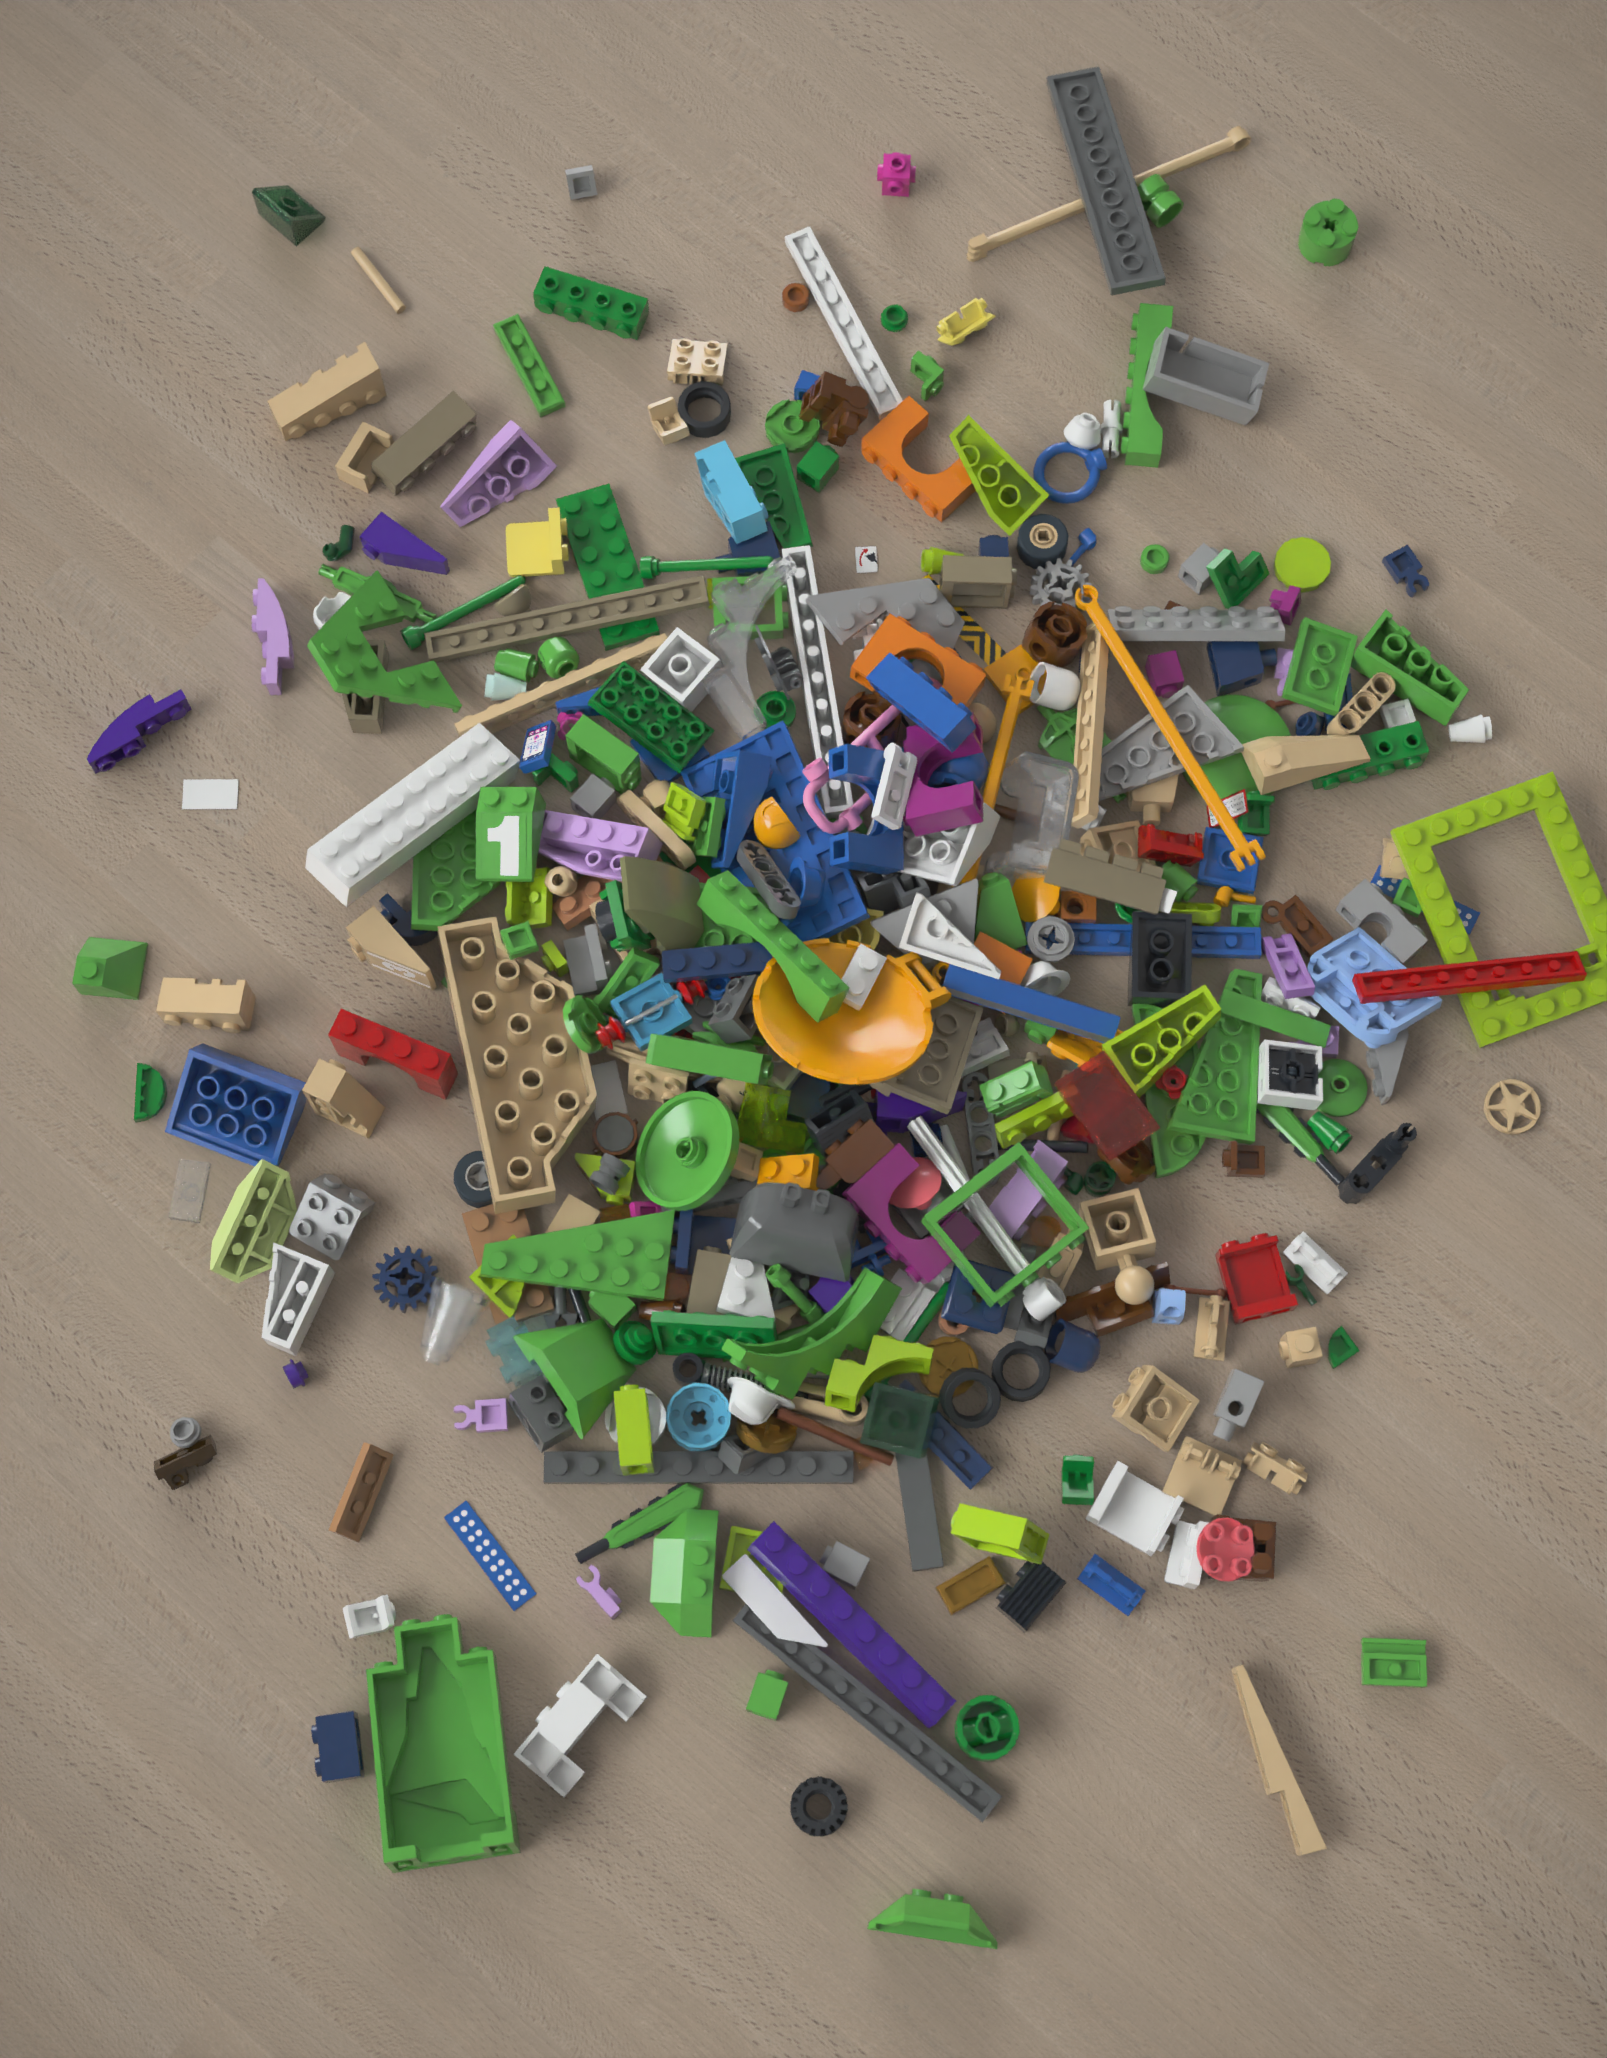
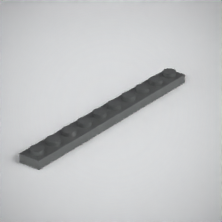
(699, 1468)
(876, 1717)

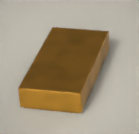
(970, 1585)

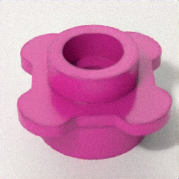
(566, 719)

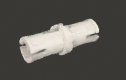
(1111, 428)

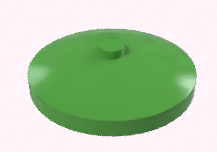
(1247, 721)
(687, 1151)

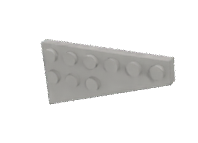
(1145, 756)

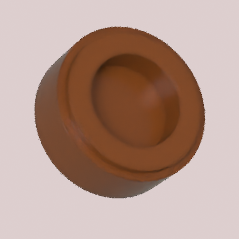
(795, 297)

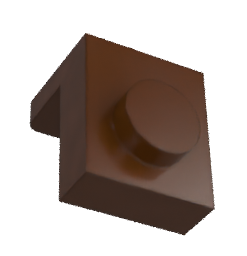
(1244, 1160)

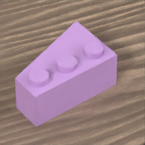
(1021, 1199)

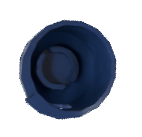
(1078, 1350)

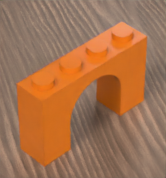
(884, 445)
(897, 636)

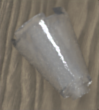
(449, 1319)

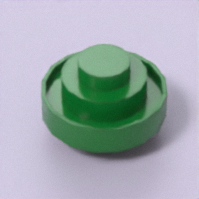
(777, 708)
(634, 1342)

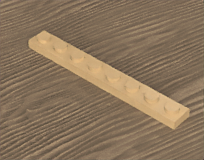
(545, 696)
(1090, 726)

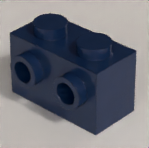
(338, 1747)

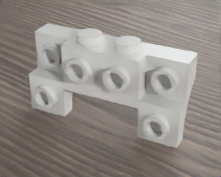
(571, 1717)

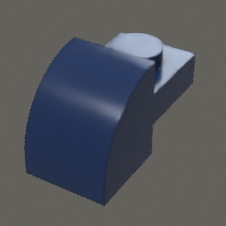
(396, 914)

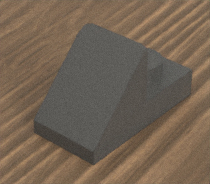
(1032, 1330)

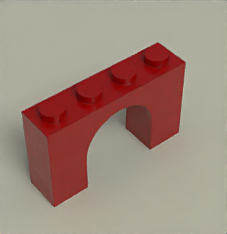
(361, 1038)

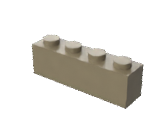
(424, 443)

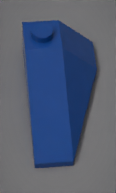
(742, 781)

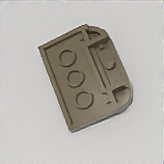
(939, 1070)

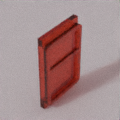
(1106, 1106)

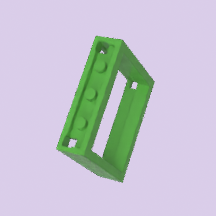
(1047, 1189)

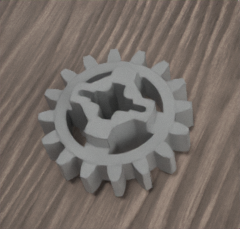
(1061, 586)

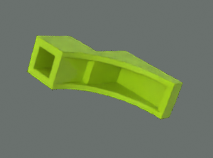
(885, 1359)

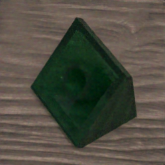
(287, 212)

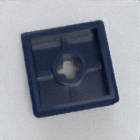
(962, 1307)

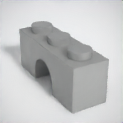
(1368, 904)

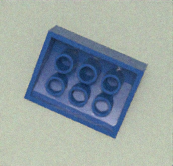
(235, 1106)

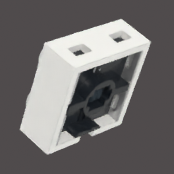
(1290, 1075)

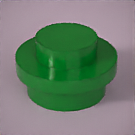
(894, 318)

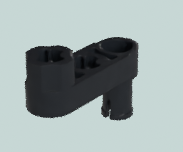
(1387, 1153)

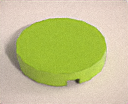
(1302, 564)

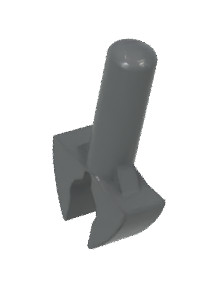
(560, 1310)

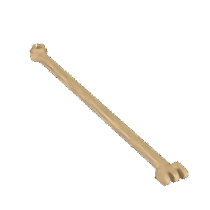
(979, 245)

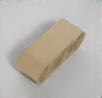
(1368, 699)

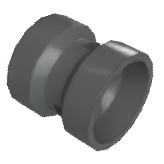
(609, 1174)

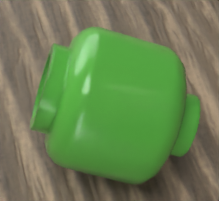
(558, 657)

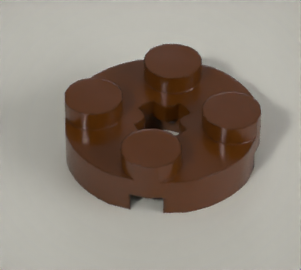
(1132, 1164)

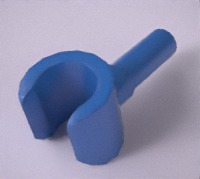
(1088, 542)

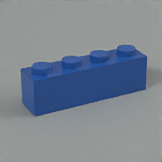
(921, 701)

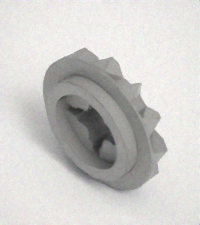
(1044, 927)

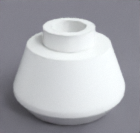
(1083, 431)

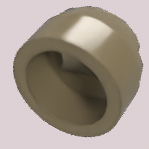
(1007, 1024)

